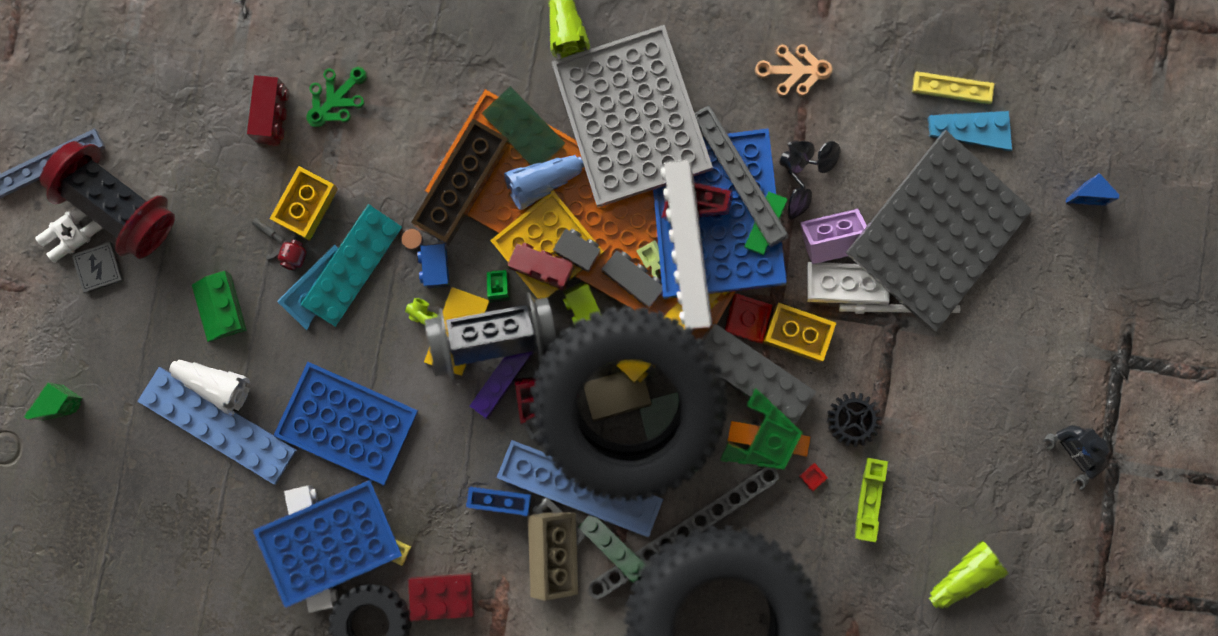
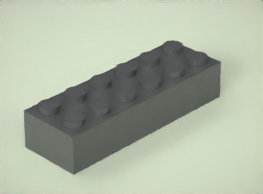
(748, 369)

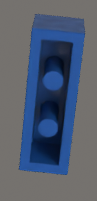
(498, 501)

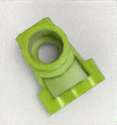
(418, 311)

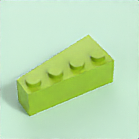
(580, 301)

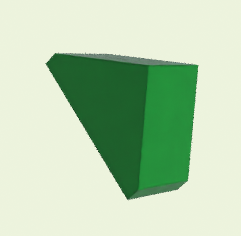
(497, 286)

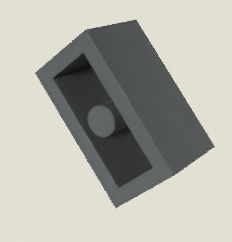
(577, 250)

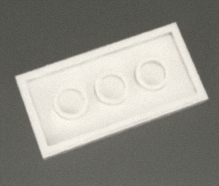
(843, 285)

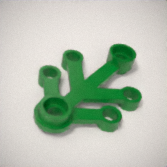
(333, 98)

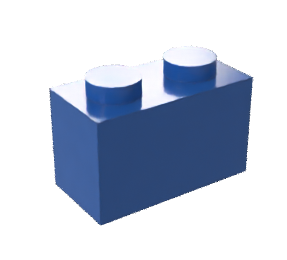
(434, 266)

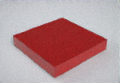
(748, 318)

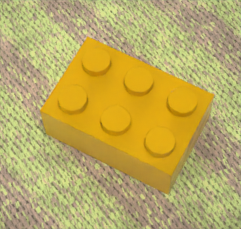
(304, 203)
(799, 332)

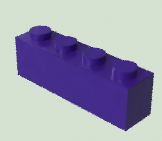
(499, 383)

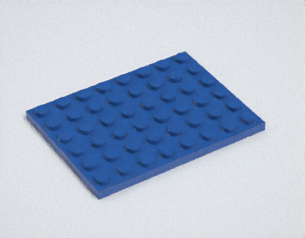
(724, 236)

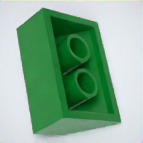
(218, 306)

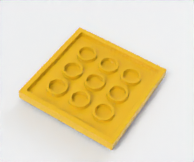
(541, 228)

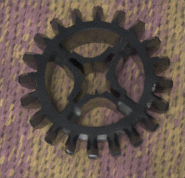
(859, 426)

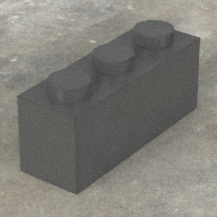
(633, 278)

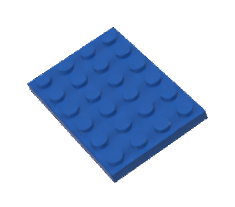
(346, 423)
(327, 543)

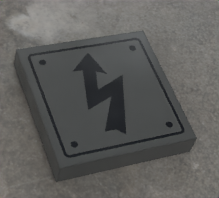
(97, 267)

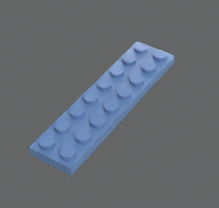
(226, 433)
(536, 473)

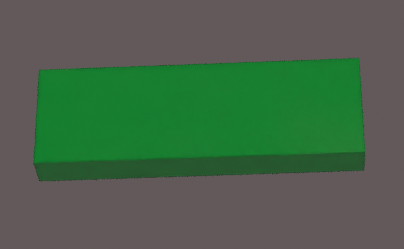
(756, 240)

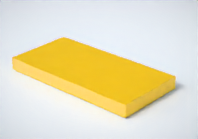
(459, 305)

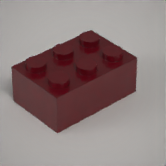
(267, 110)
(441, 596)

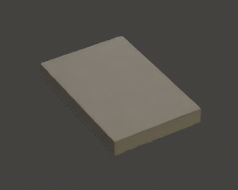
(615, 396)

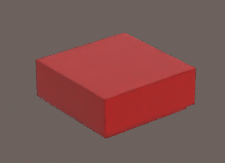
(813, 477)

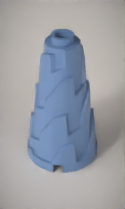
(540, 179)

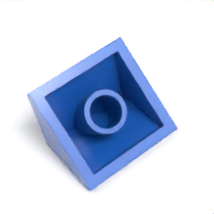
(1094, 192)

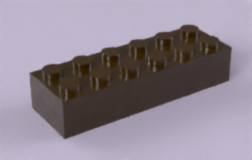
(460, 182)

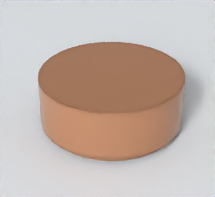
(412, 239)

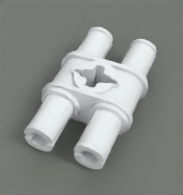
(60, 230)

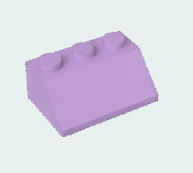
(831, 235)

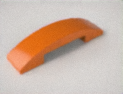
(745, 433)

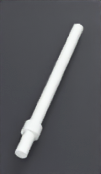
(861, 308)

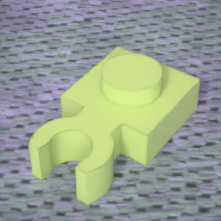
(650, 257)

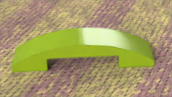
(870, 500)

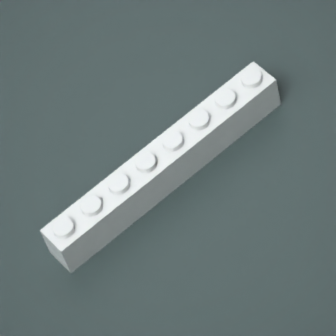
(687, 243)

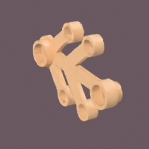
(797, 69)

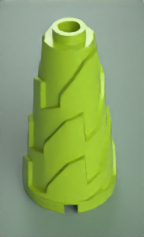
(566, 29)
(975, 571)

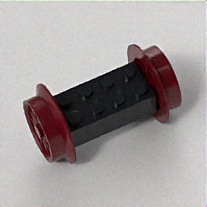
(76, 177)

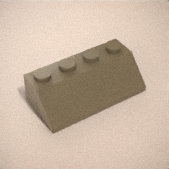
(552, 555)

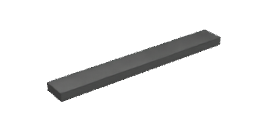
(740, 176)

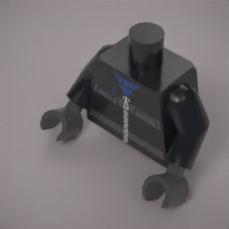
(1085, 448)

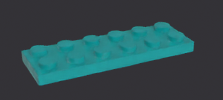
(351, 265)

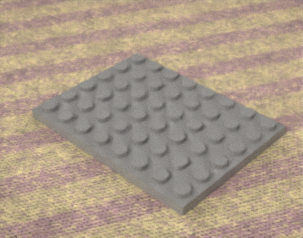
(630, 114)

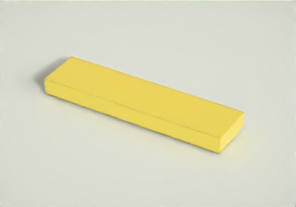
(953, 88)

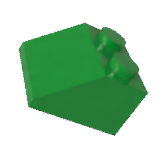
(53, 403)

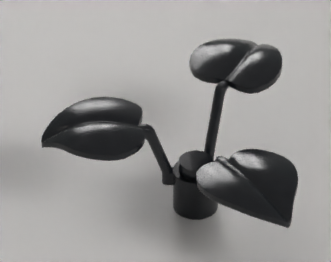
(796, 159)

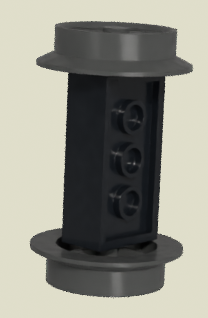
(490, 335)

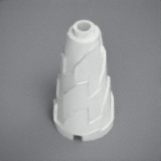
(219, 387)

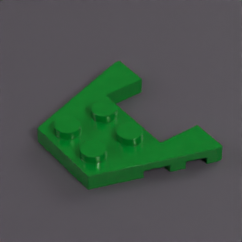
(773, 440)

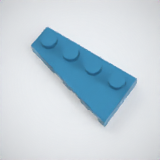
(984, 128)
(293, 298)

